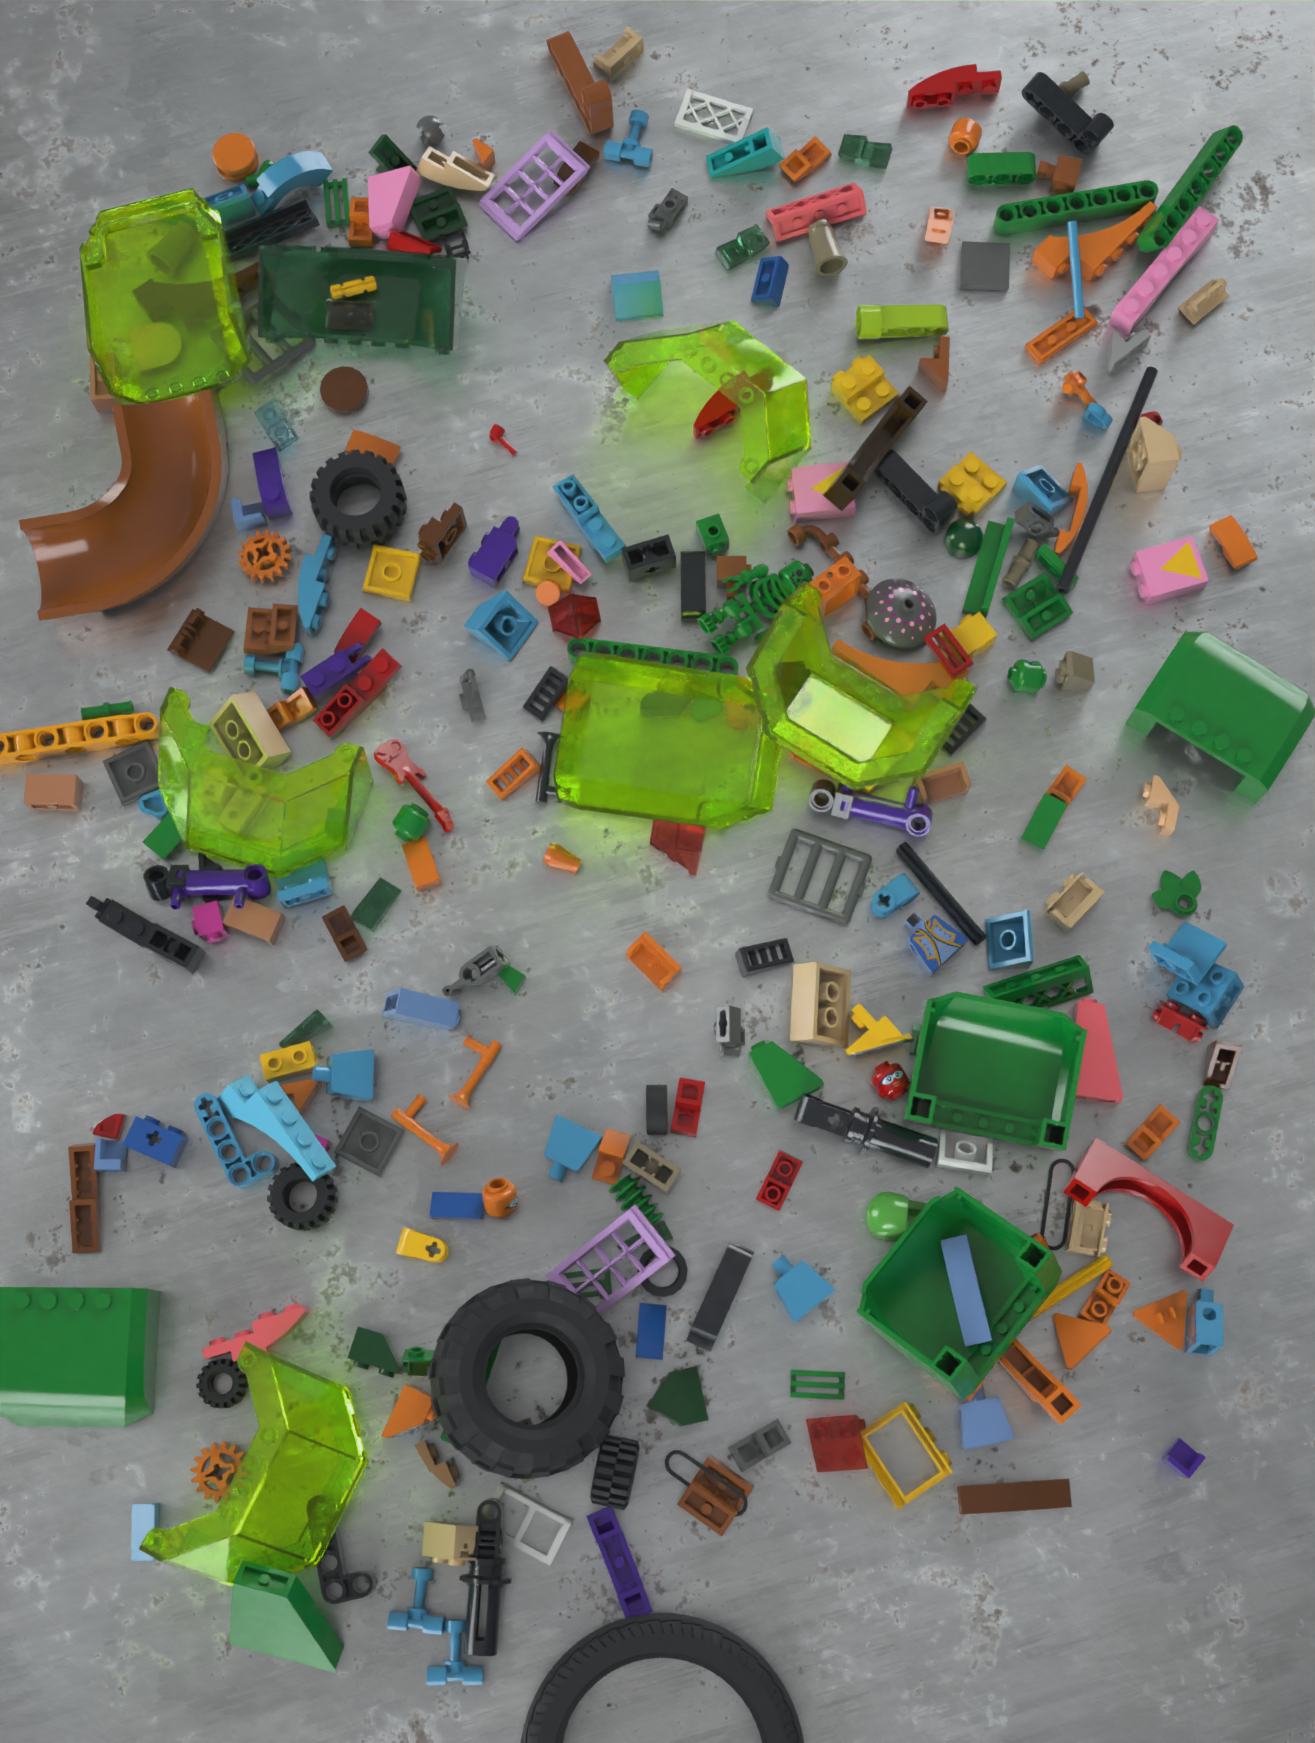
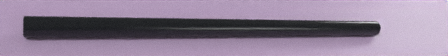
(1106, 481)

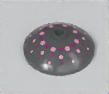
(893, 620)

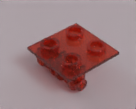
(837, 1443)

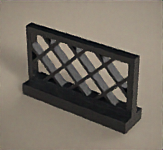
(270, 229)

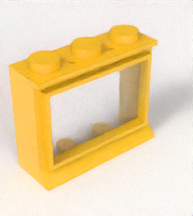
(904, 1454)

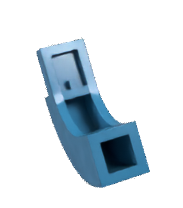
(288, 174)

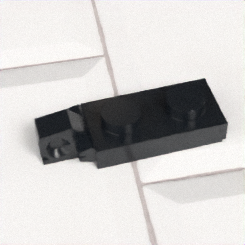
(121, 919)

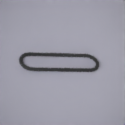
(1047, 1202)
(707, 1471)

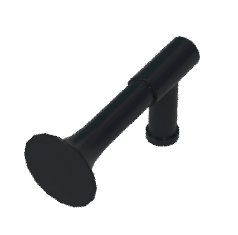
(543, 788)

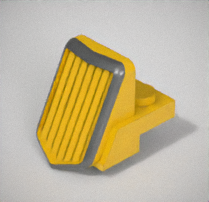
(879, 1033)

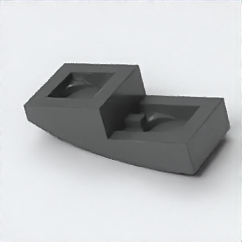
(759, 1445)

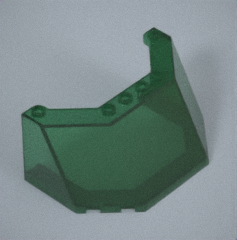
(413, 302)

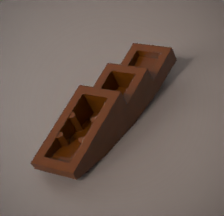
(1014, 1496)

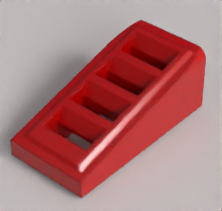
(406, 242)

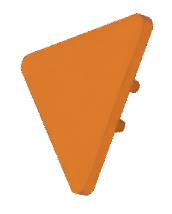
(1166, 1318)
(1078, 1337)

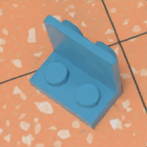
(304, 885)
(1188, 952)
(1211, 996)

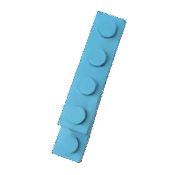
(277, 1117)

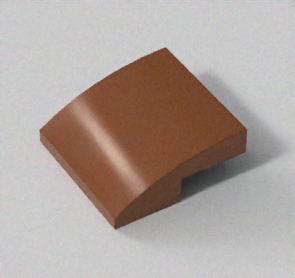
(270, 629)
(713, 1501)

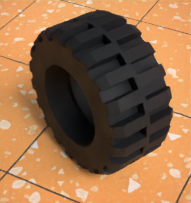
(350, 471)

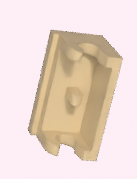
(620, 54)

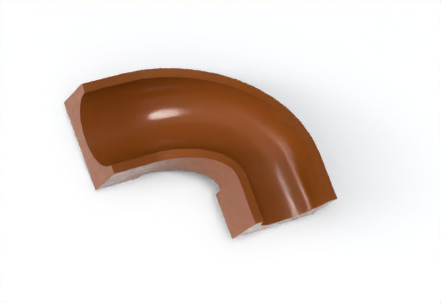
(150, 517)

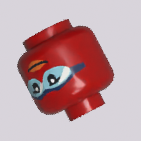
(890, 1080)

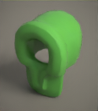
(891, 1214)

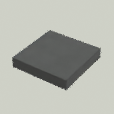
(985, 265)
(133, 772)
(369, 1141)

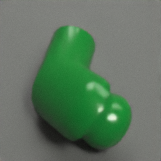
(251, 180)

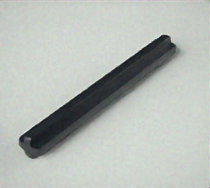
(940, 893)

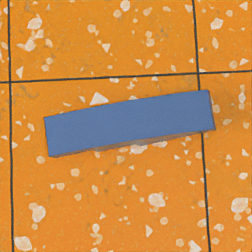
(966, 1290)

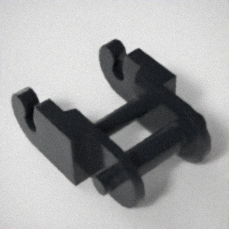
(449, 249)

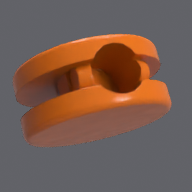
(235, 156)

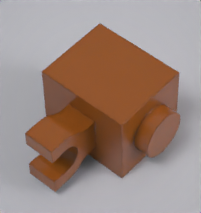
(1063, 175)
(730, 566)

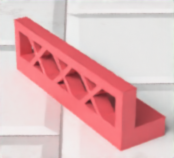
(831, 205)

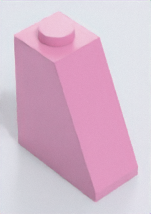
(391, 199)

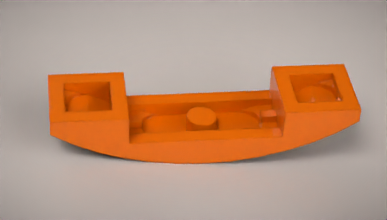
(1077, 488)

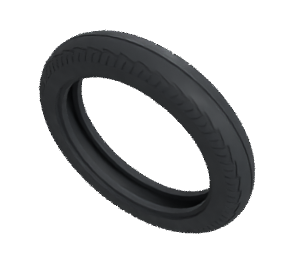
(662, 1637)

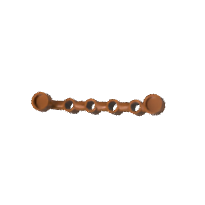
(828, 544)

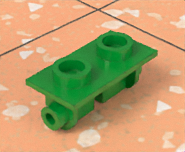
(416, 1361)

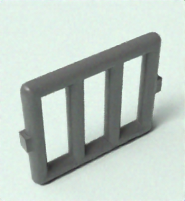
(271, 365)
(817, 845)

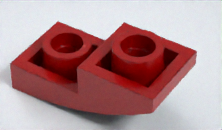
(779, 1180)

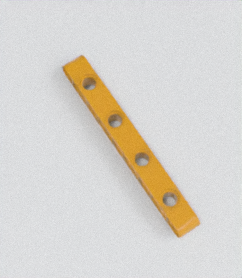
(77, 737)

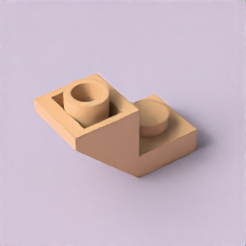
(1160, 797)

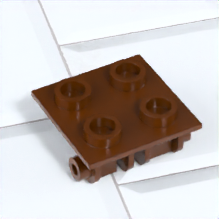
(200, 640)

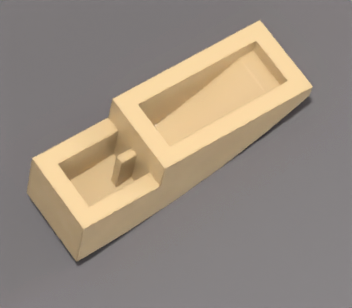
(454, 171)

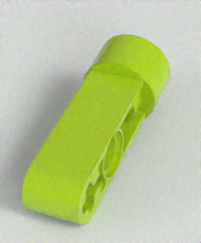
(901, 321)

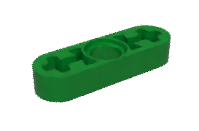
(1207, 1143)

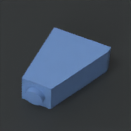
(421, 1009)

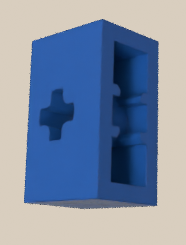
(141, 1135)

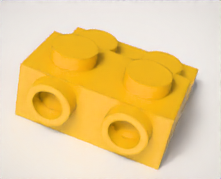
(863, 389)
(972, 485)

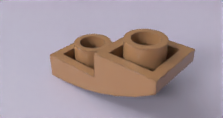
(444, 1471)

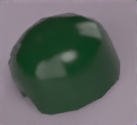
(963, 538)

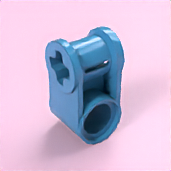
(896, 893)

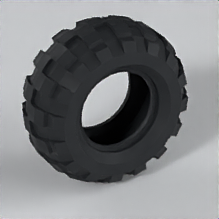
(591, 1365)

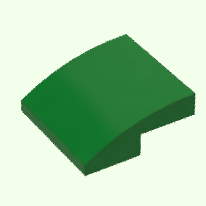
(1037, 605)

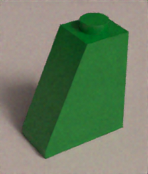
(782, 1074)

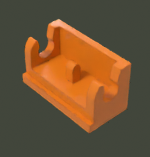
(653, 961)

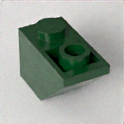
(374, 1350)

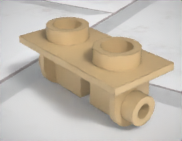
(1204, 300)

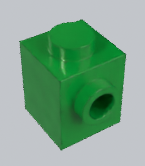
(712, 535)

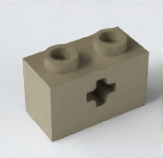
(651, 1167)

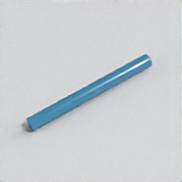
(1075, 270)

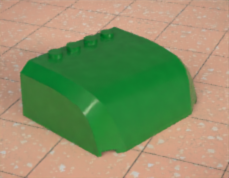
(1227, 709)
(996, 1070)
(913, 1302)
(78, 1355)

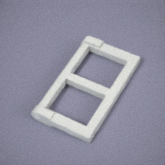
(534, 1505)

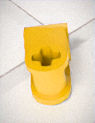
(418, 1245)

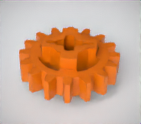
(267, 565)
(217, 1461)

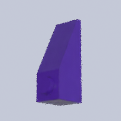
(271, 484)

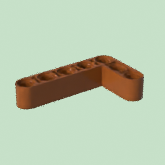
(590, 97)

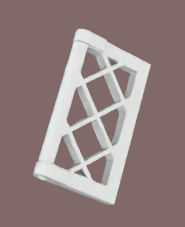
(706, 131)

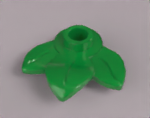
(1176, 890)

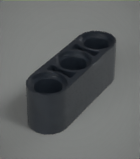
(693, 585)

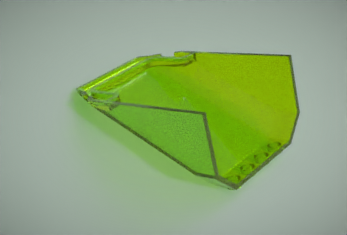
(162, 299)
(663, 743)

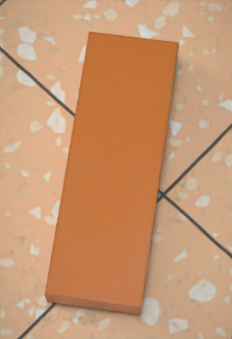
(1059, 336)

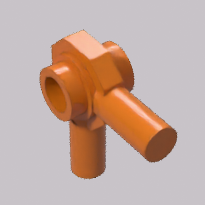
(1076, 384)

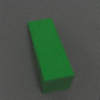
(512, 978)

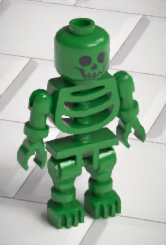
(770, 587)

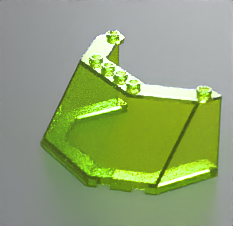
(747, 373)
(838, 713)
(252, 811)
(288, 1484)

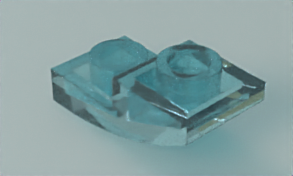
(276, 425)

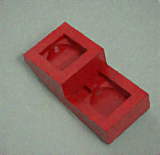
(359, 630)
(687, 1107)

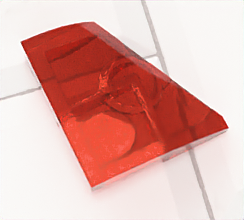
(680, 842)

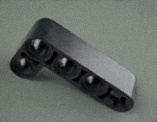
(1065, 114)
(929, 507)
(720, 1296)
(340, 1575)

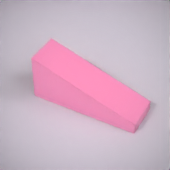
(569, 562)

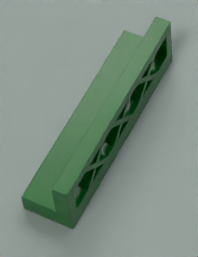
(987, 567)
(1041, 981)

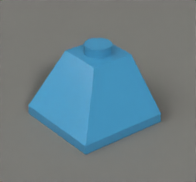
(501, 624)

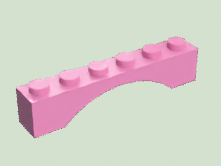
(1154, 280)

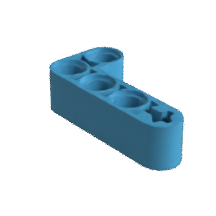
(228, 1139)

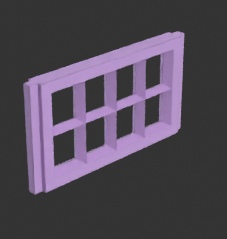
(565, 153)
(648, 1235)

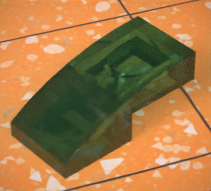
(860, 151)
(744, 247)

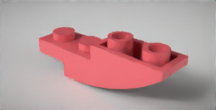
(267, 1332)

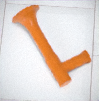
(488, 1055)
(406, 1119)

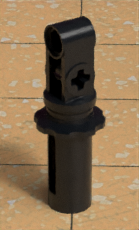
(867, 1130)
(485, 1571)

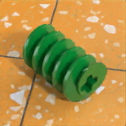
(633, 1195)

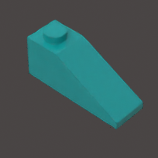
(746, 155)

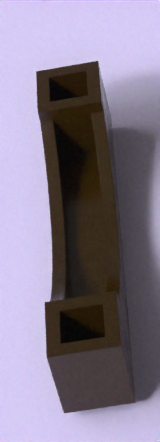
(874, 448)

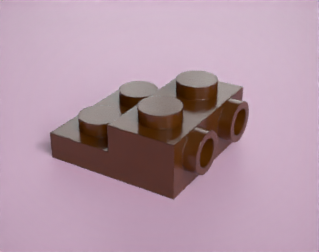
(439, 537)

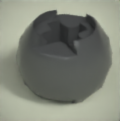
(430, 130)

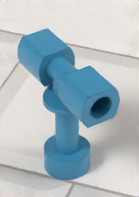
(630, 147)
(286, 668)
(417, 1615)
(455, 1668)

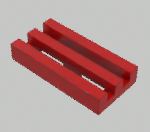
(960, 668)

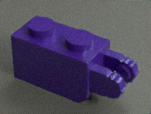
(496, 553)
(334, 672)

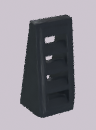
(540, 688)
(966, 735)
(743, 962)

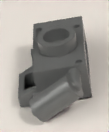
(668, 211)
(1036, 521)
(471, 697)
(729, 1030)

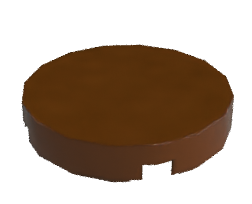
(344, 390)

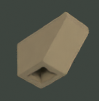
(1075, 672)

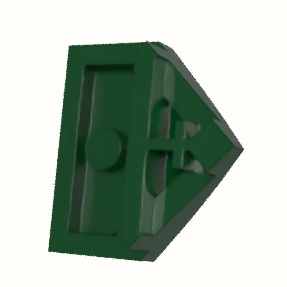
(680, 1398)

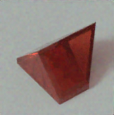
(574, 615)

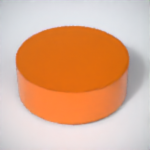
(548, 592)

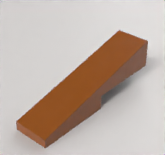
(85, 1199)

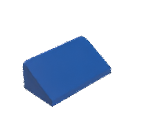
(770, 281)
(457, 1206)
(651, 1331)

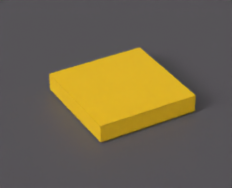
(543, 567)
(392, 573)

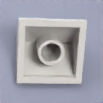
(964, 1153)

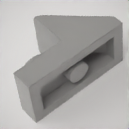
(1123, 350)

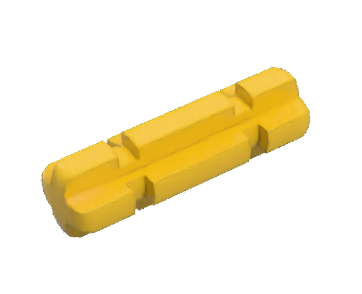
(353, 287)

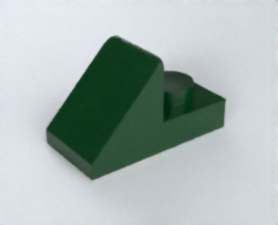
(389, 155)

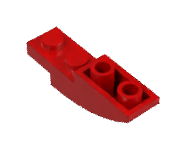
(944, 86)
(716, 412)
(358, 695)

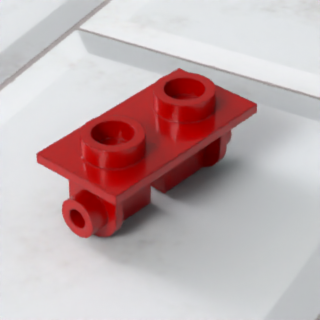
(1189, 1024)

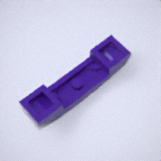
(619, 1562)

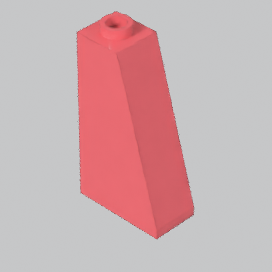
(1098, 1071)

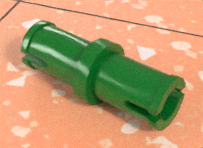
(107, 710)

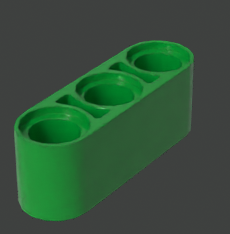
(1001, 168)

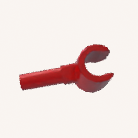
(496, 436)

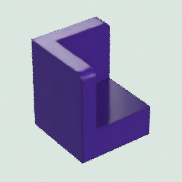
(1183, 1458)

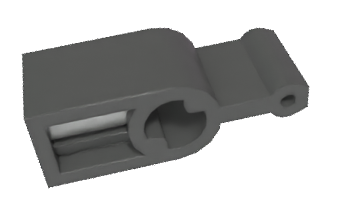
(486, 965)

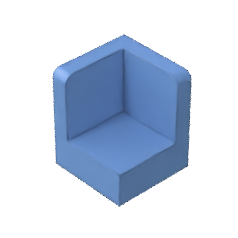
(248, 516)
(110, 1156)

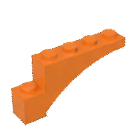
(1094, 248)
(897, 676)
(1038, 1383)

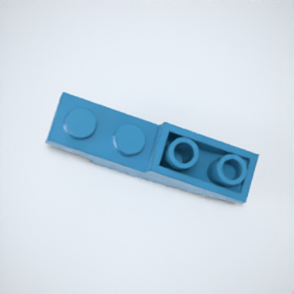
(588, 518)
(311, 590)

